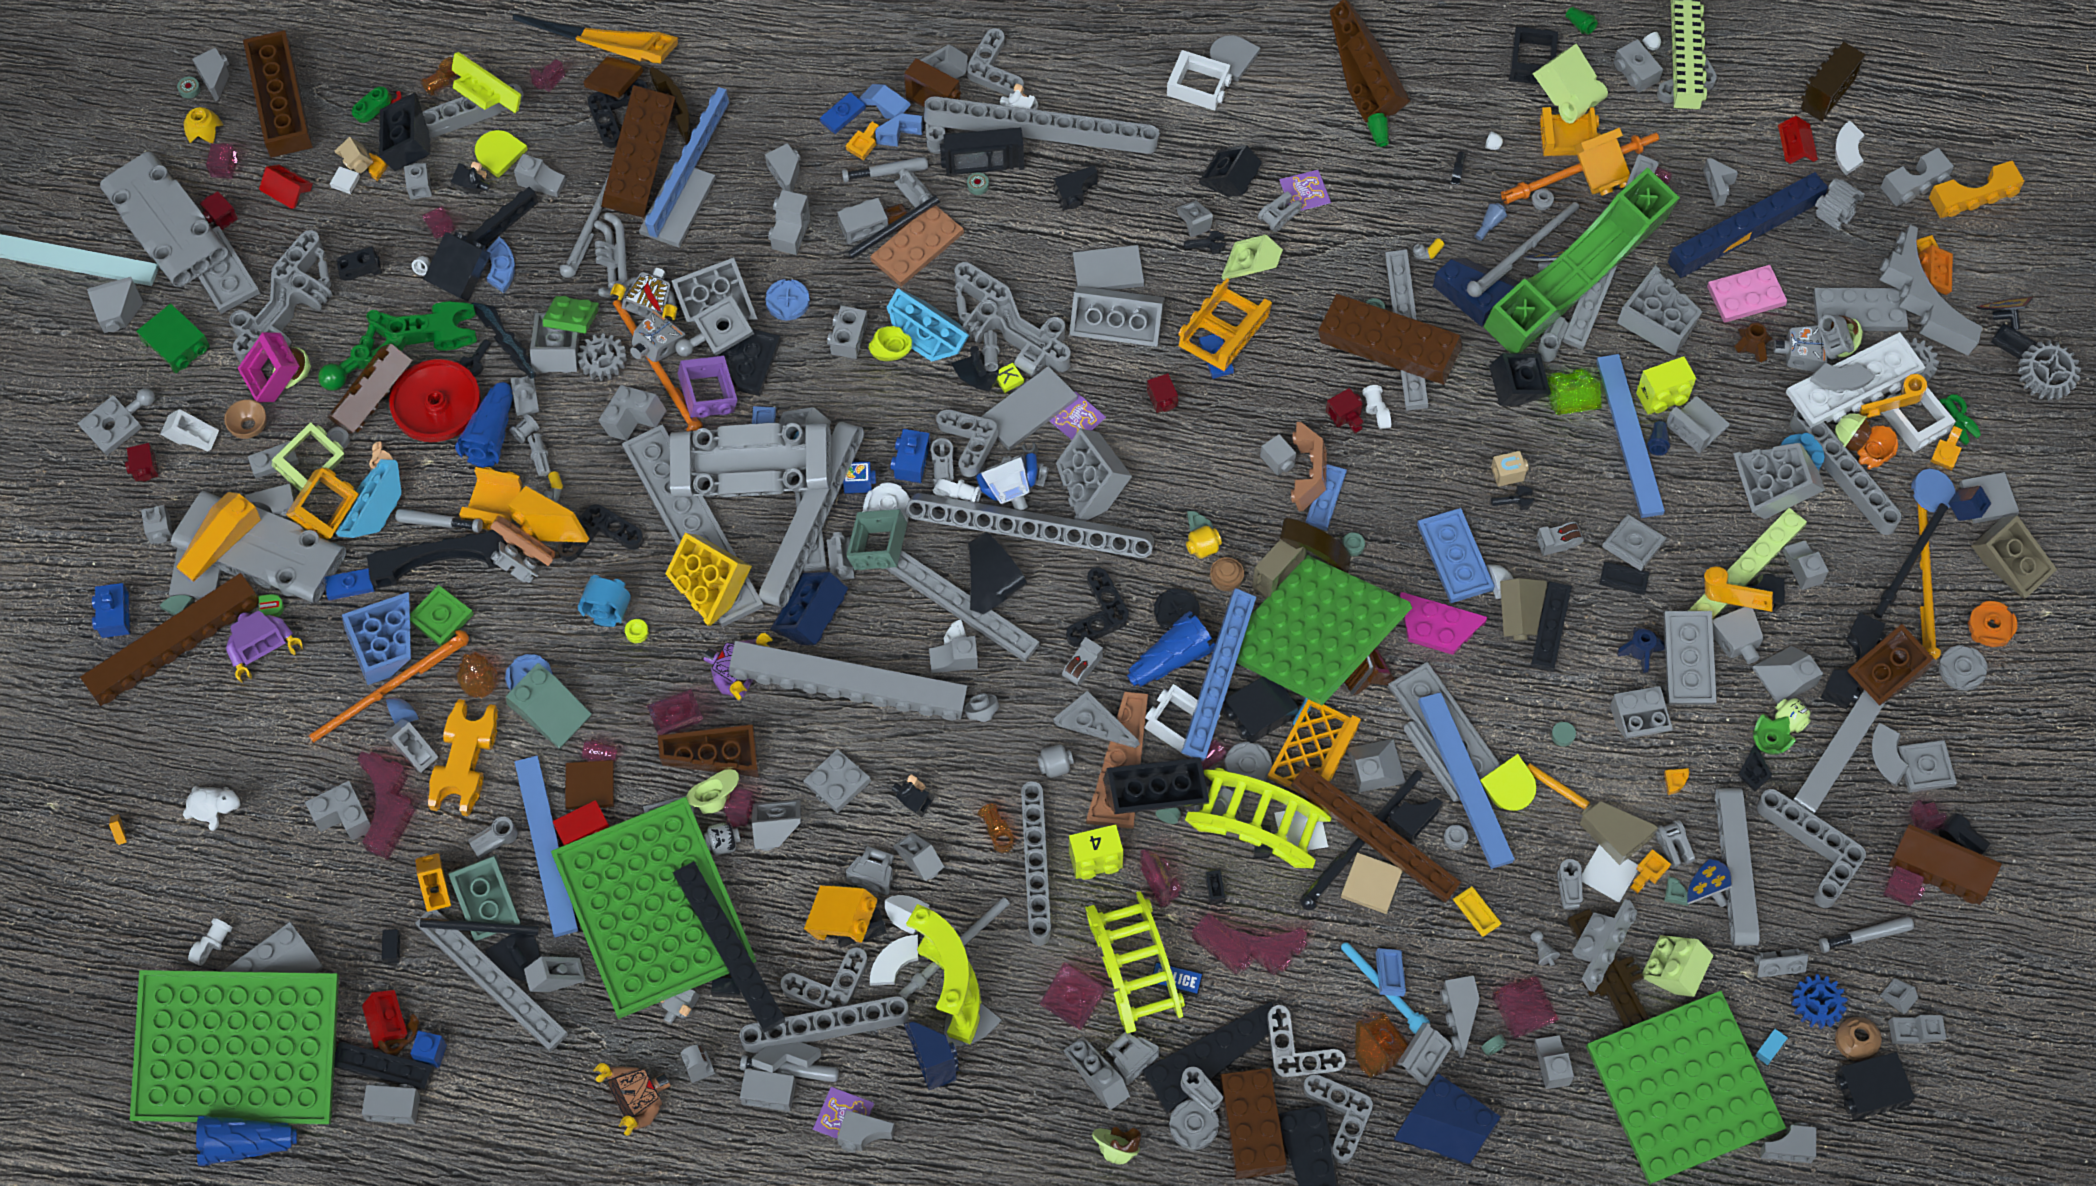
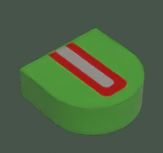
(271, 605)

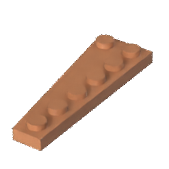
(1132, 717)

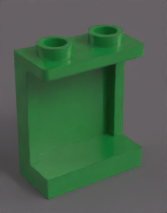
(173, 338)

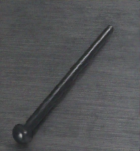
(1338, 864)

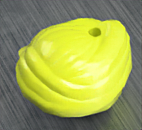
(890, 344)

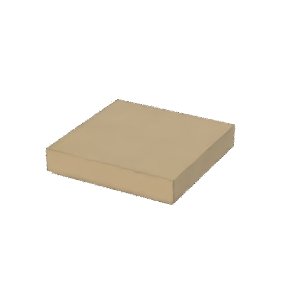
(1371, 883)

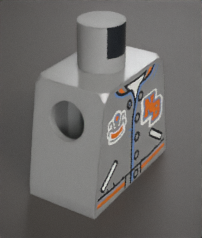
(655, 338)
(1802, 348)

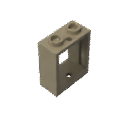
(1276, 567)

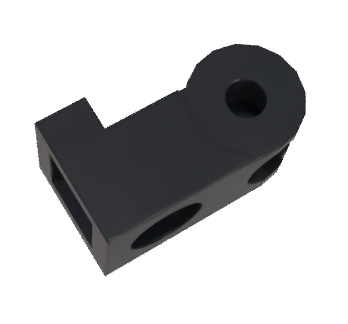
(359, 264)

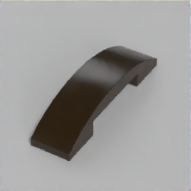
(665, 85)
(1316, 541)

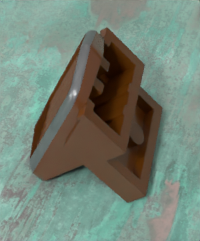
(1370, 671)

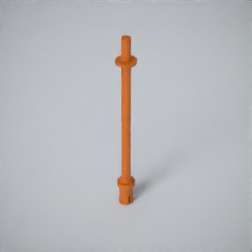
(1523, 189)

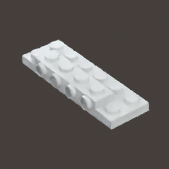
(1889, 362)

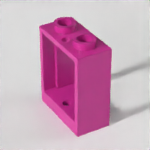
(276, 349)

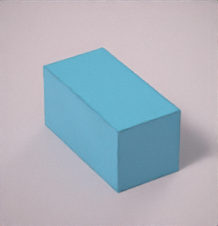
(1771, 1046)

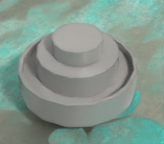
(982, 707)

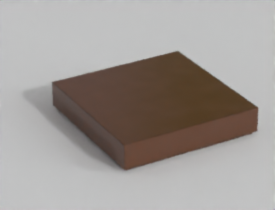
(613, 76)
(588, 783)

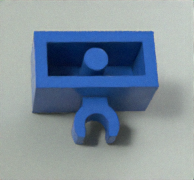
(911, 455)
(111, 610)

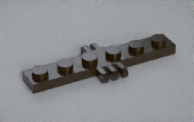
(1616, 980)

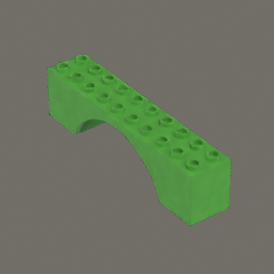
(1613, 236)

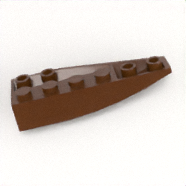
(1365, 66)

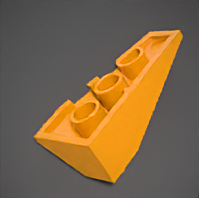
(220, 530)

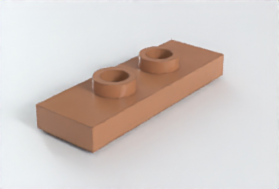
(516, 536)

